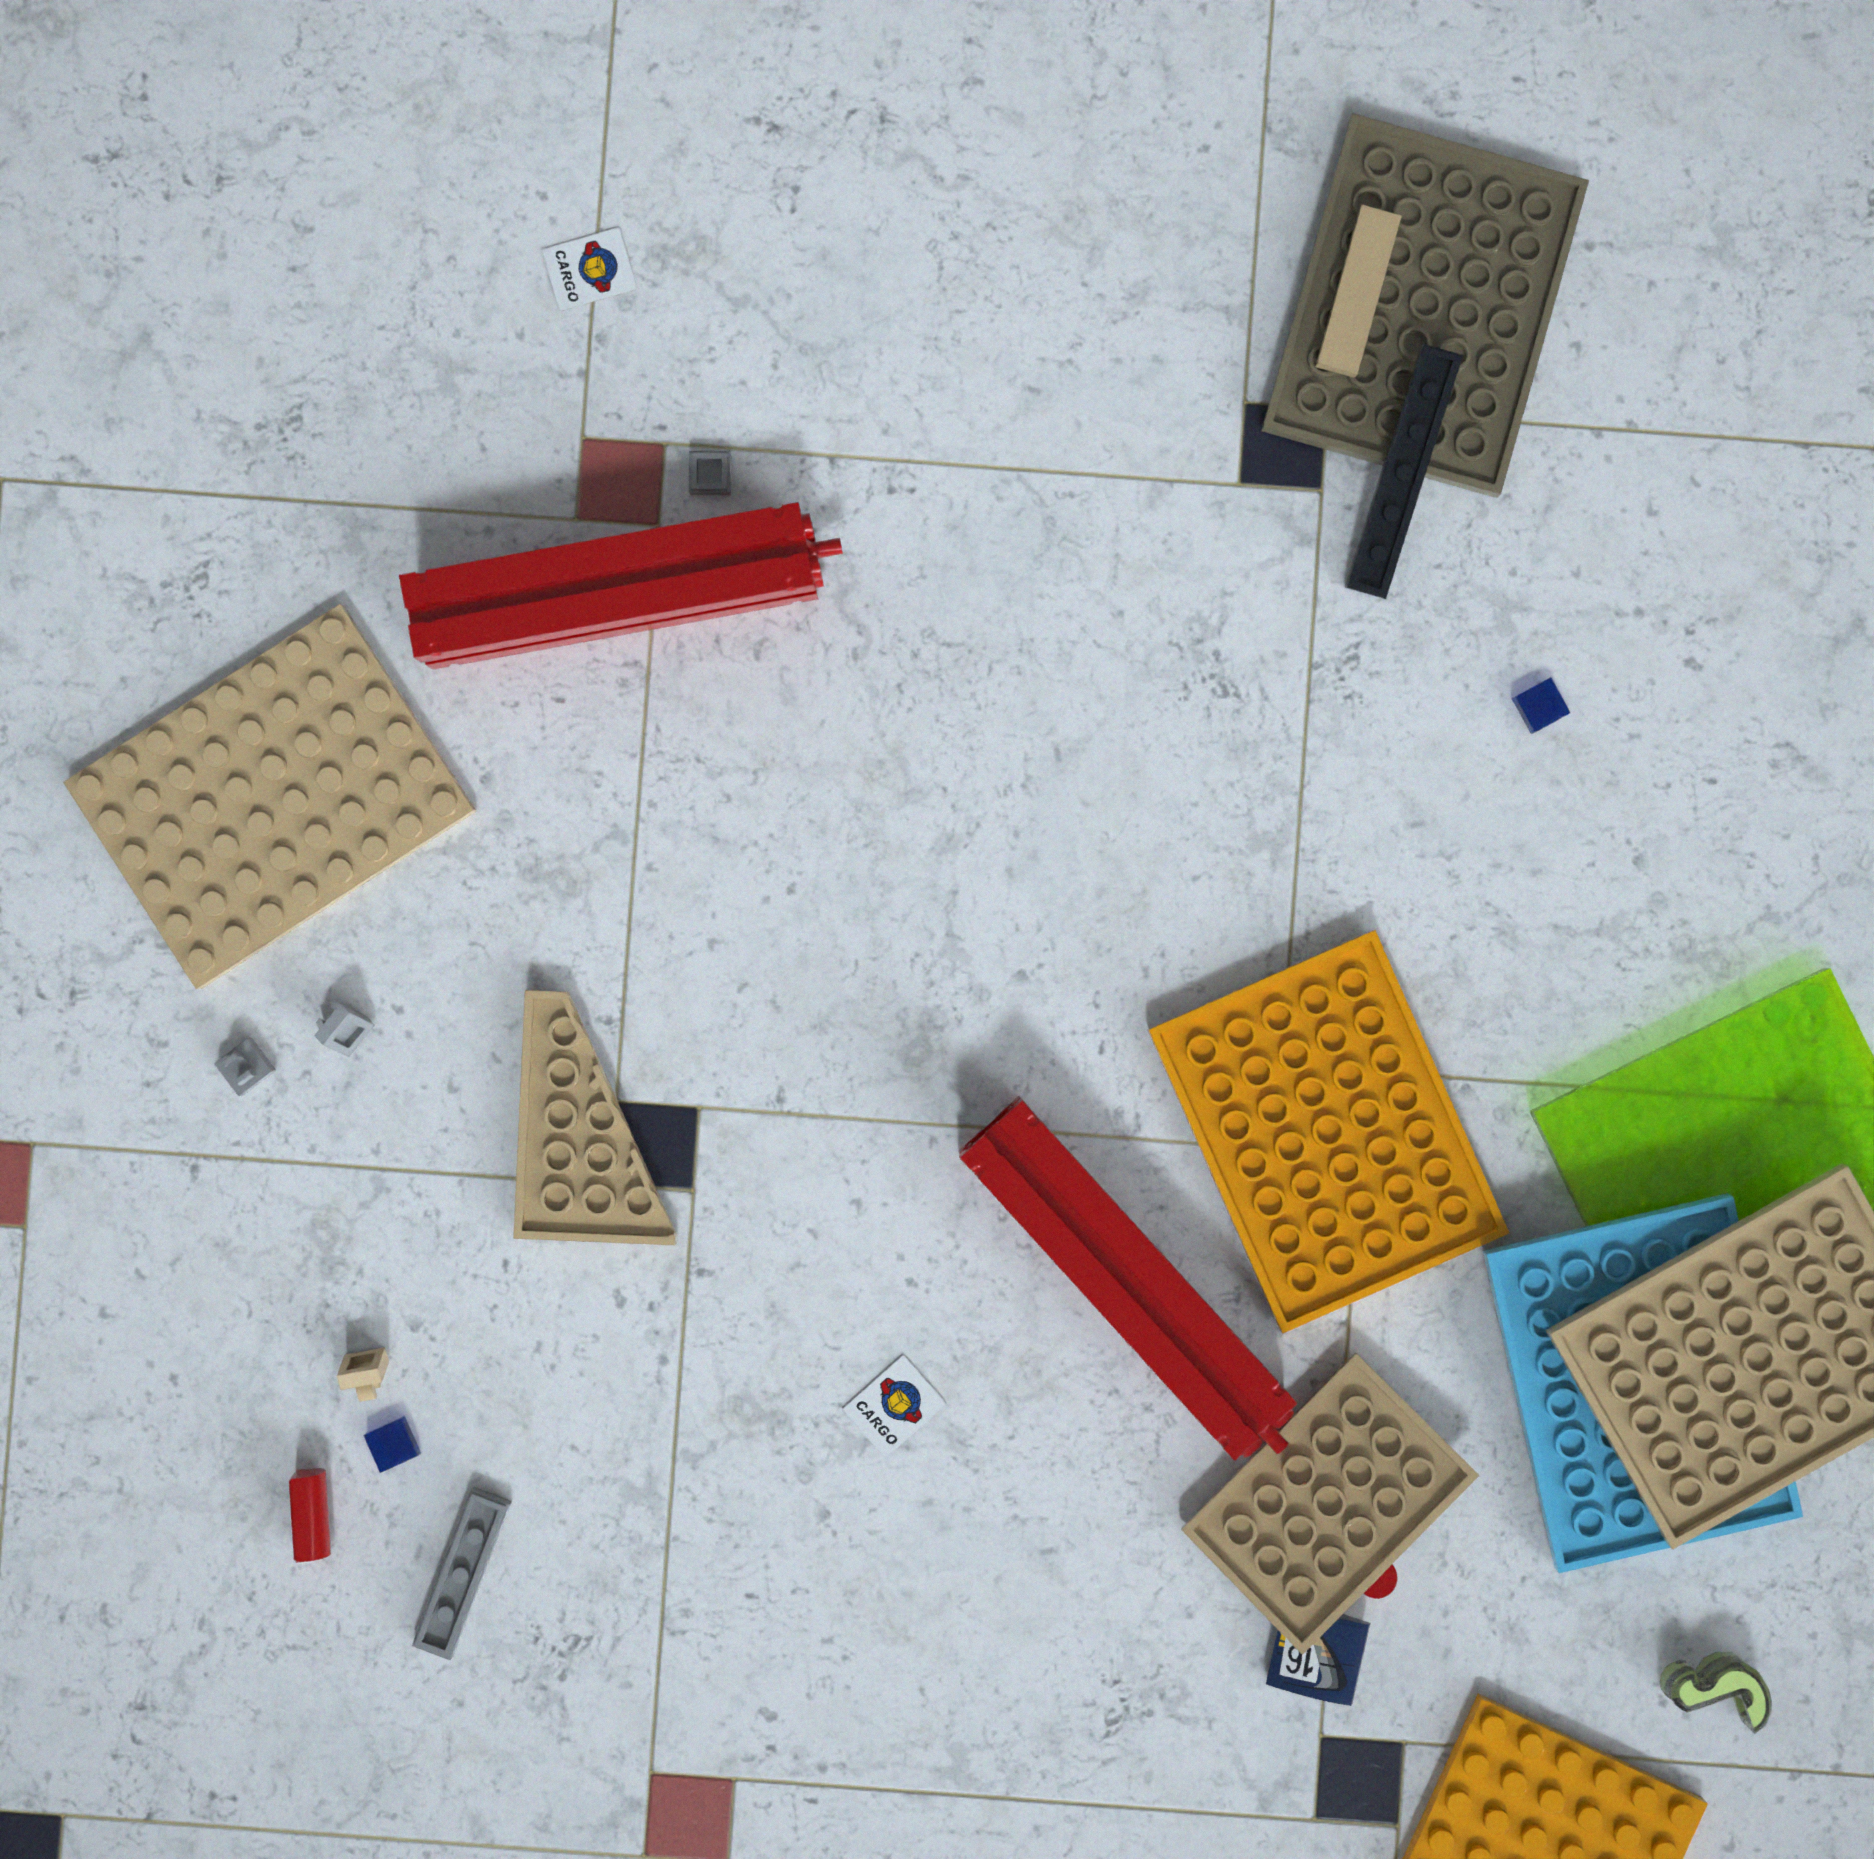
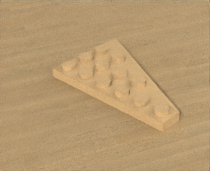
(575, 1151)

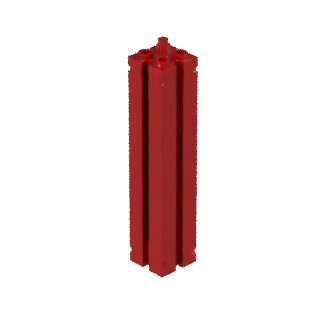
(614, 586)
(1129, 1281)

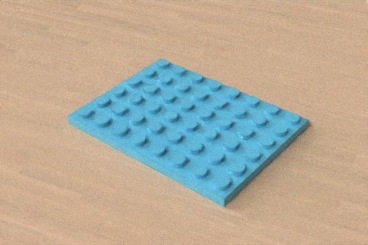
(1581, 1485)

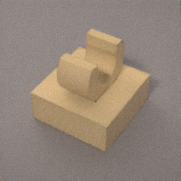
(364, 1372)

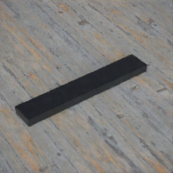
(1403, 470)

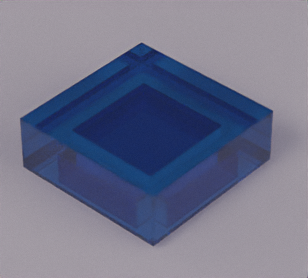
(1541, 705)
(392, 1444)

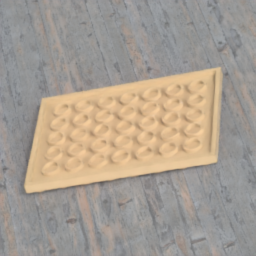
(269, 796)
(1737, 1357)

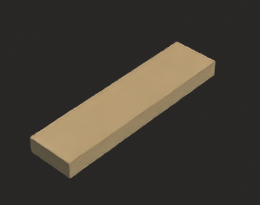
(1358, 291)

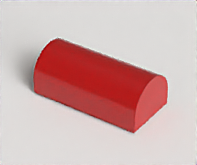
(309, 1515)

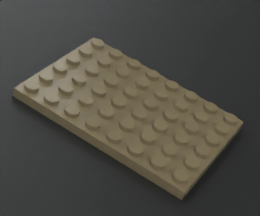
(1466, 274)

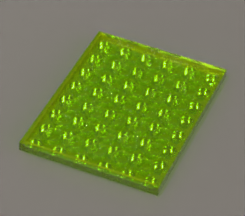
(1723, 1110)

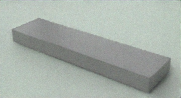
(461, 1573)

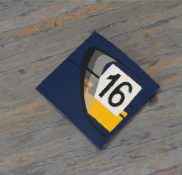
(1327, 1668)

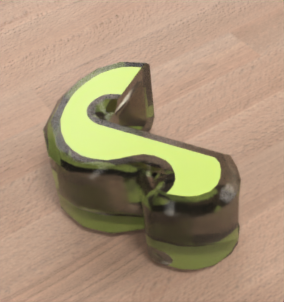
(1715, 1680)

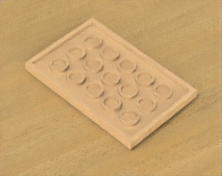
(1333, 1507)

